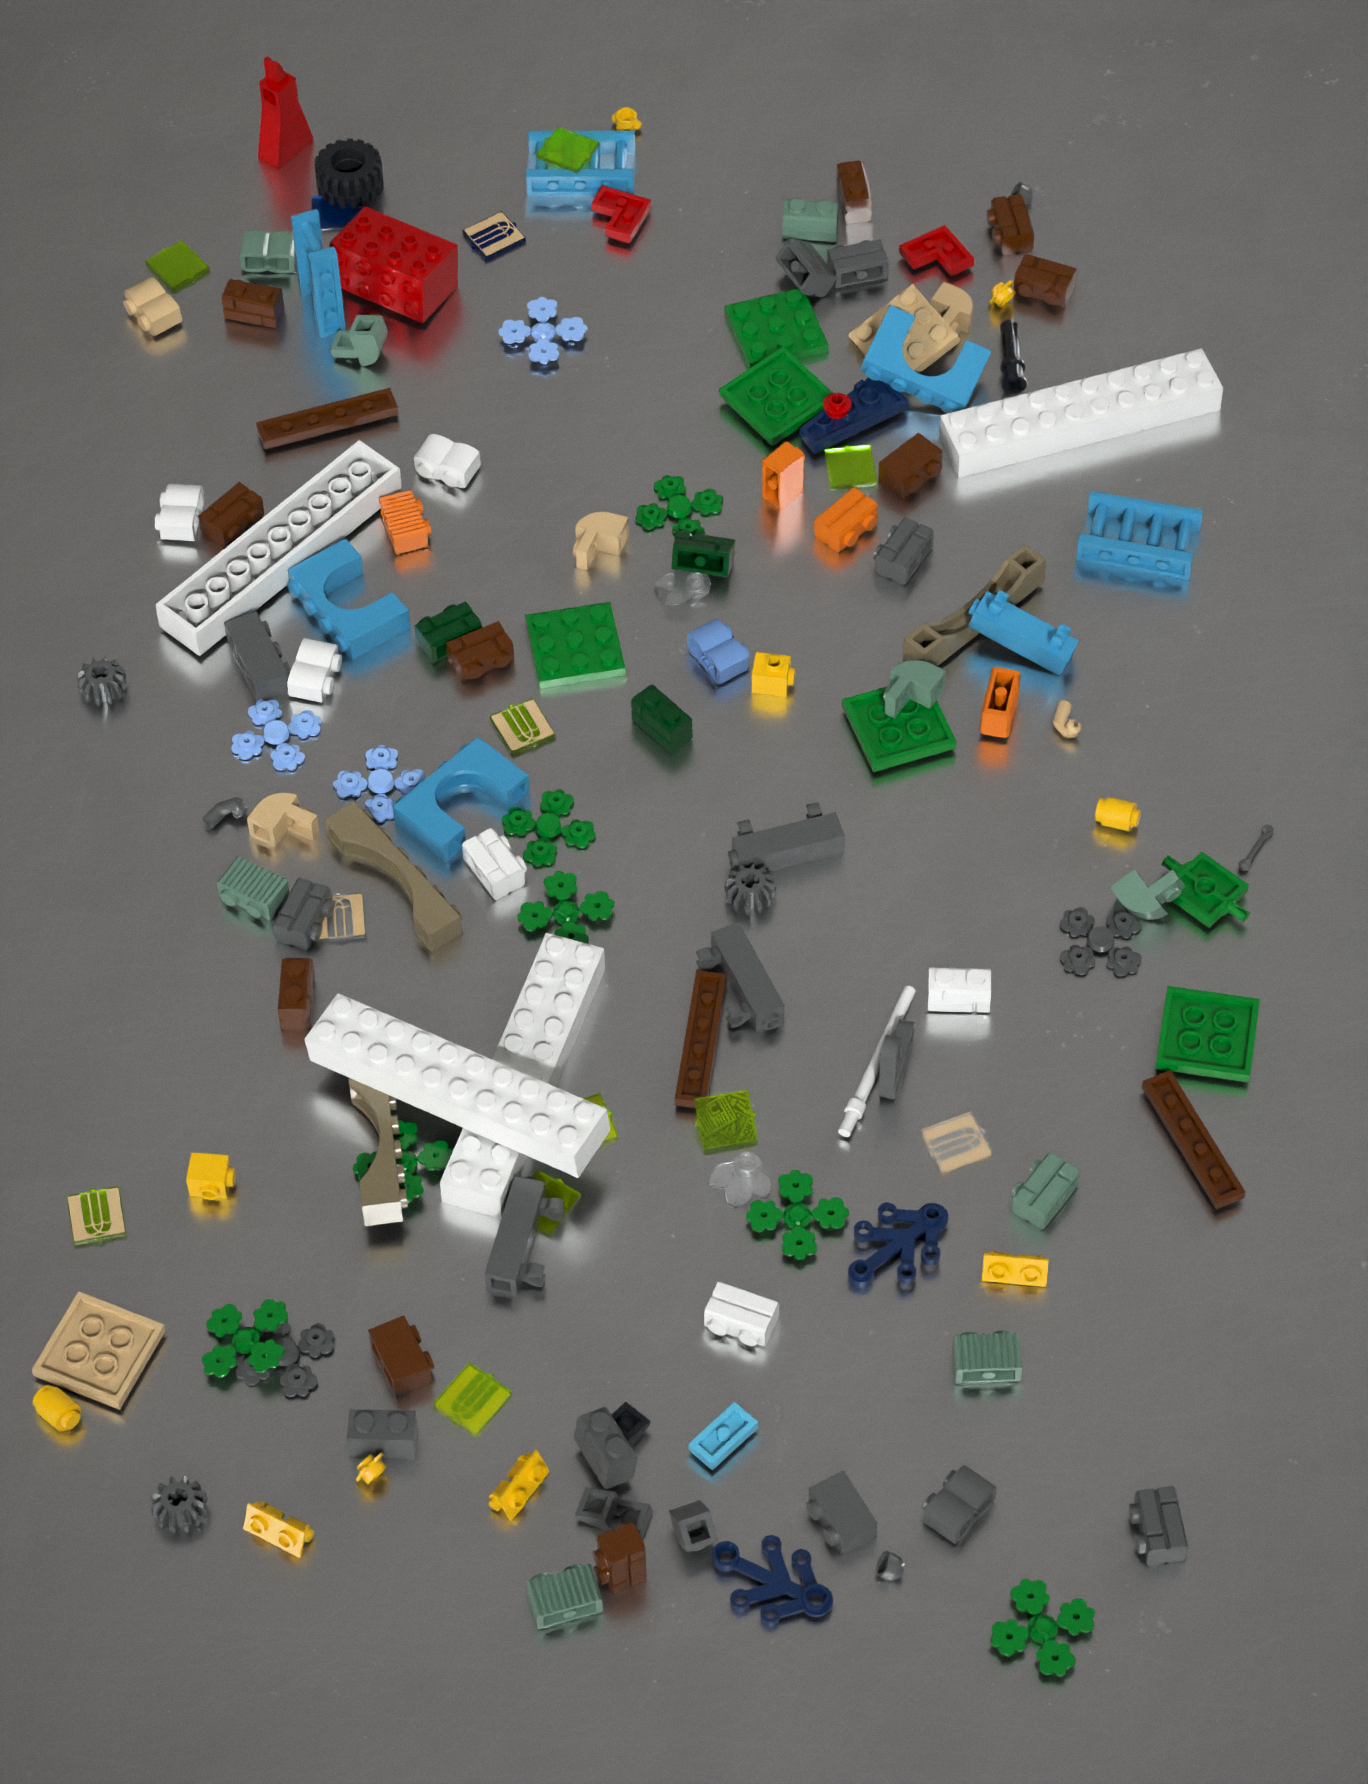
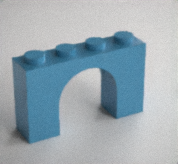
(947, 391)
(352, 629)
(474, 767)

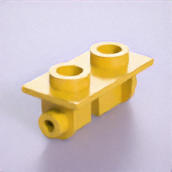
(1012, 1269)
(526, 1477)
(269, 1525)

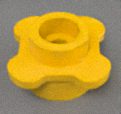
(626, 120)
(1002, 293)
(371, 1468)

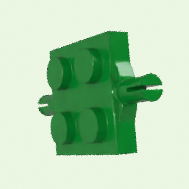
(1209, 889)

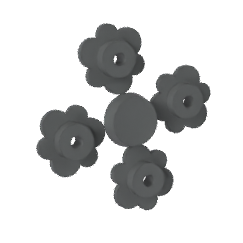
(1100, 940)
(297, 1379)

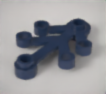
(899, 1240)
(775, 1582)

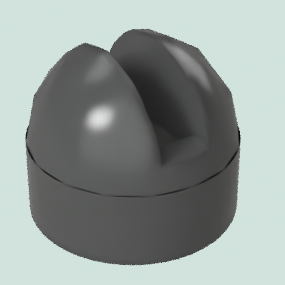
(1024, 190)
(889, 1566)

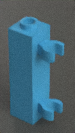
(1023, 632)

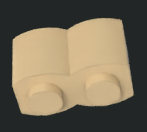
(152, 306)

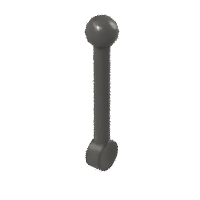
(1266, 832)

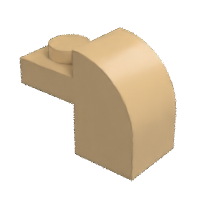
(954, 307)
(599, 532)
(279, 814)

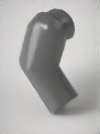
(223, 808)

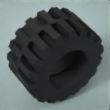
(349, 173)

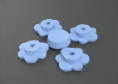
(543, 332)
(276, 733)
(379, 782)

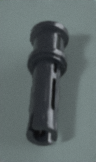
(1012, 364)

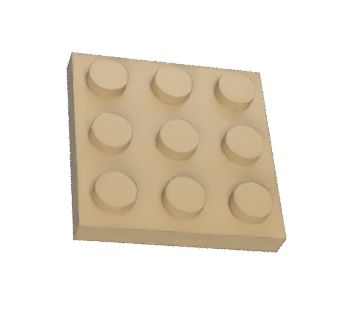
(927, 339)
(98, 1350)

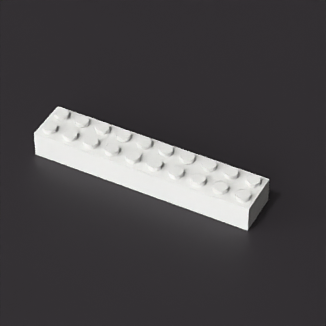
(1080, 413)
(258, 560)
(536, 1044)
(458, 1085)

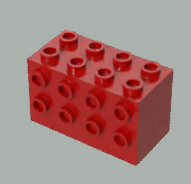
(396, 264)

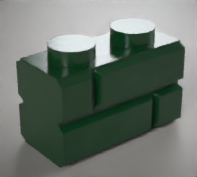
(703, 554)
(435, 631)
(661, 718)

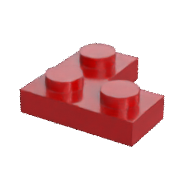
(626, 210)
(938, 245)

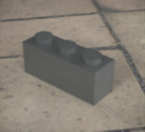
(258, 656)

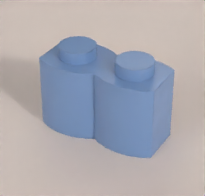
(718, 651)

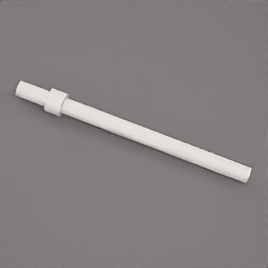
(856, 1106)

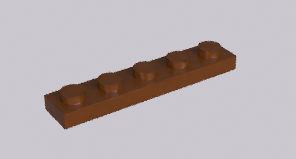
(327, 418)
(700, 1037)
(1193, 1139)

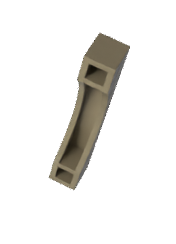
(940, 639)
(359, 837)
(379, 1187)

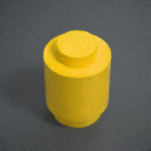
(1117, 813)
(56, 1408)

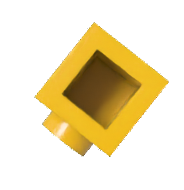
(772, 674)
(210, 1176)

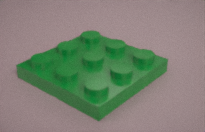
(774, 322)
(776, 395)
(575, 645)
(891, 741)
(1207, 1034)

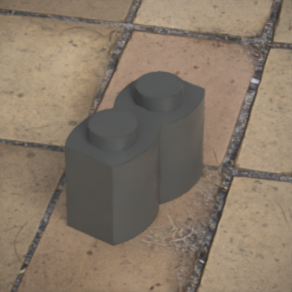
(958, 1503)

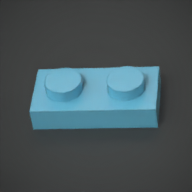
(723, 1436)

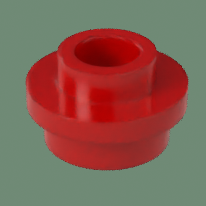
(837, 405)

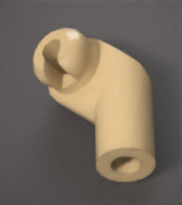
(1062, 722)

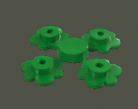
(678, 506)
(548, 826)
(565, 912)
(433, 1157)
(797, 1215)
(245, 1340)
(1042, 1627)

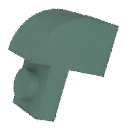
(362, 340)
(913, 681)
(1147, 900)

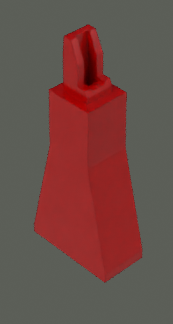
(283, 123)

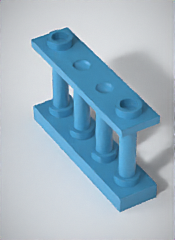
(588, 181)
(318, 273)
(1137, 556)

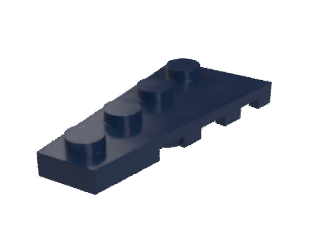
(870, 405)

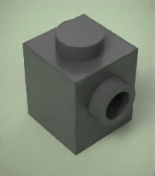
(693, 1526)

